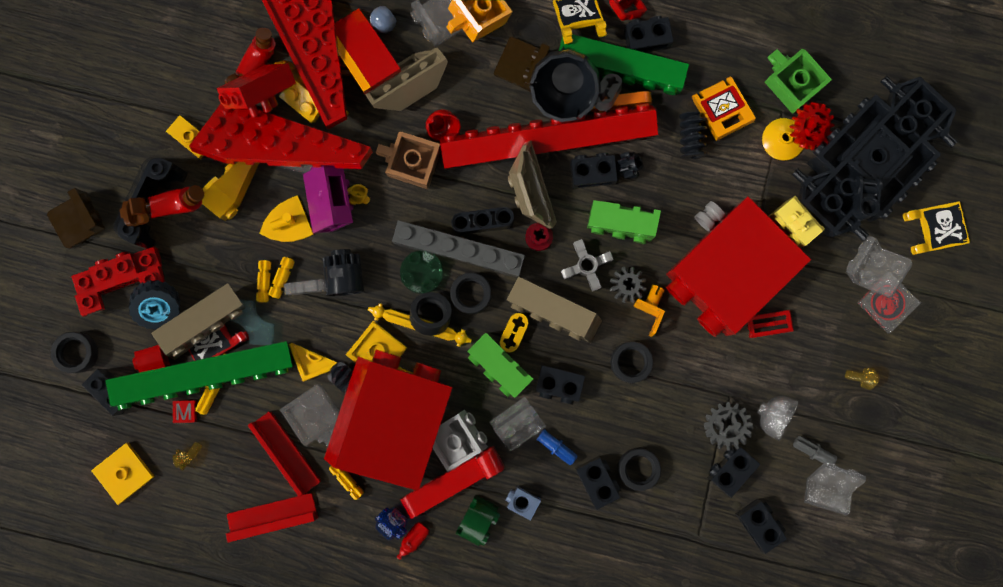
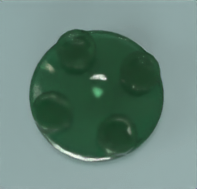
(421, 272)

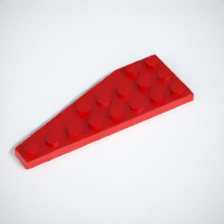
(311, 41)
(273, 140)

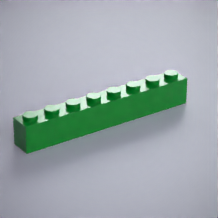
(198, 374)

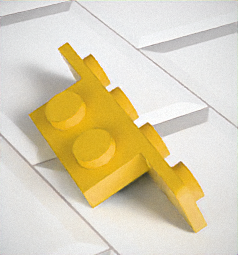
(299, 97)

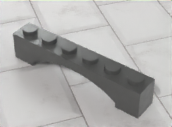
(458, 248)

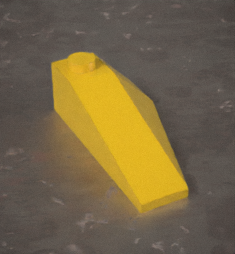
(225, 194)

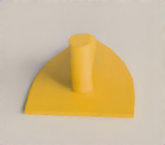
(287, 222)

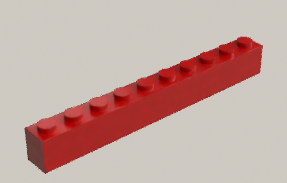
(549, 136)

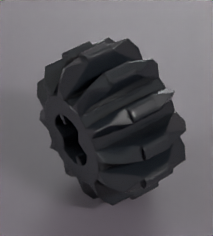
(340, 375)

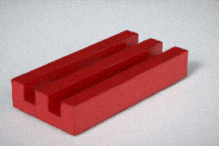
(788, 321)

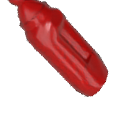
(413, 539)

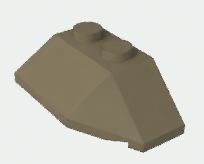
(418, 78)
(530, 187)

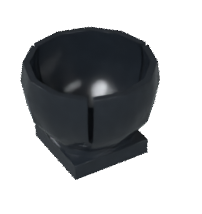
(565, 85)

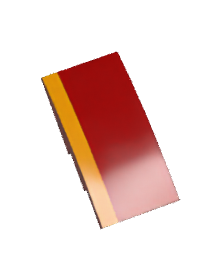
(364, 52)

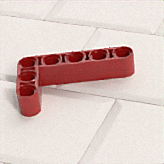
(448, 484)

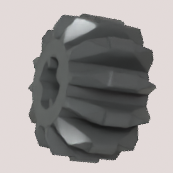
(634, 280)

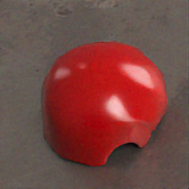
(442, 123)

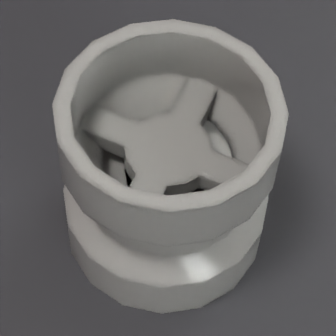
(710, 215)

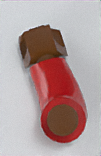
(257, 54)
(176, 201)

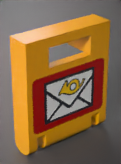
(722, 103)

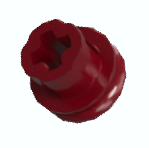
(531, 240)

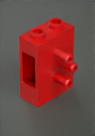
(257, 87)

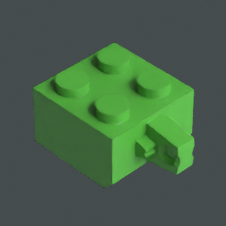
(795, 78)

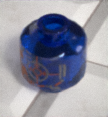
(391, 524)

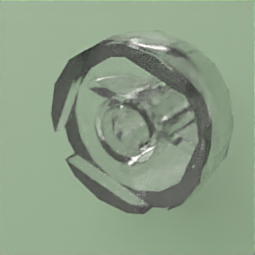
(777, 415)

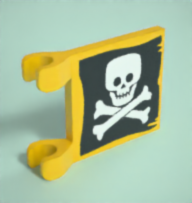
(578, 14)
(941, 226)

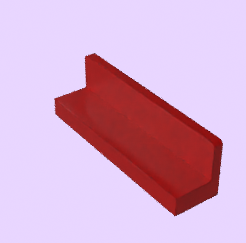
(284, 453)
(271, 517)

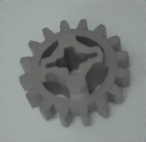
(723, 418)

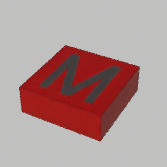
(184, 411)

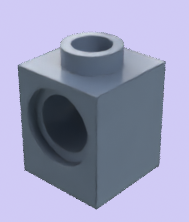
(527, 511)

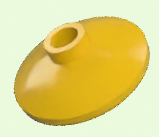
(774, 143)

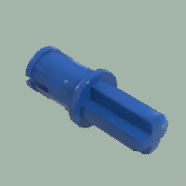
(557, 447)

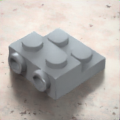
(458, 440)

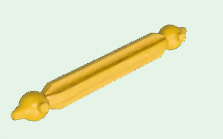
(404, 320)

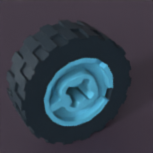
(146, 298)

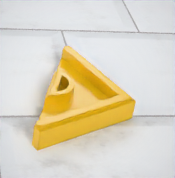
(310, 363)

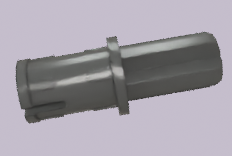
(814, 450)

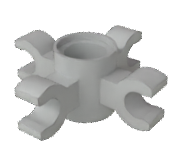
(596, 261)

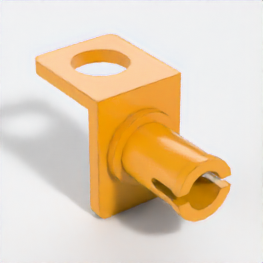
(650, 306)

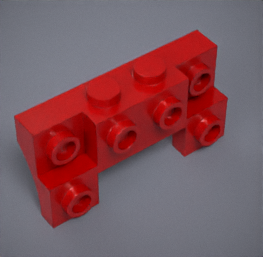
(113, 275)

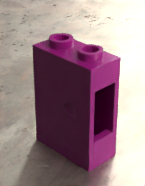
(327, 198)

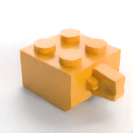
(478, 17)

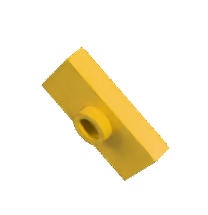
(183, 133)

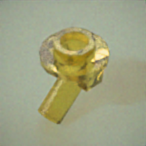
(868, 378)
(182, 459)

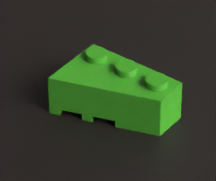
(623, 221)
(499, 366)

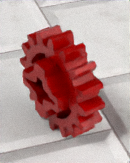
(812, 125)

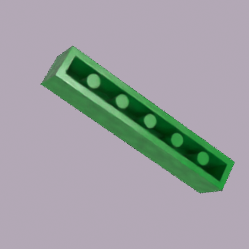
(632, 65)

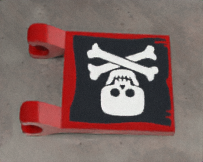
(217, 344)

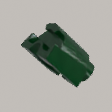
(478, 520)

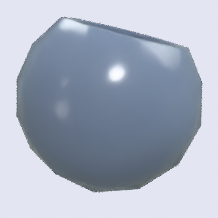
(382, 20)

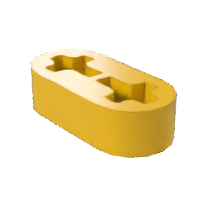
(509, 329)

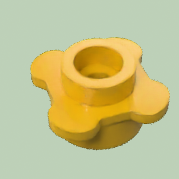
(358, 194)

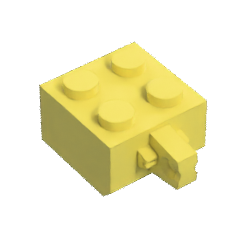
(796, 222)

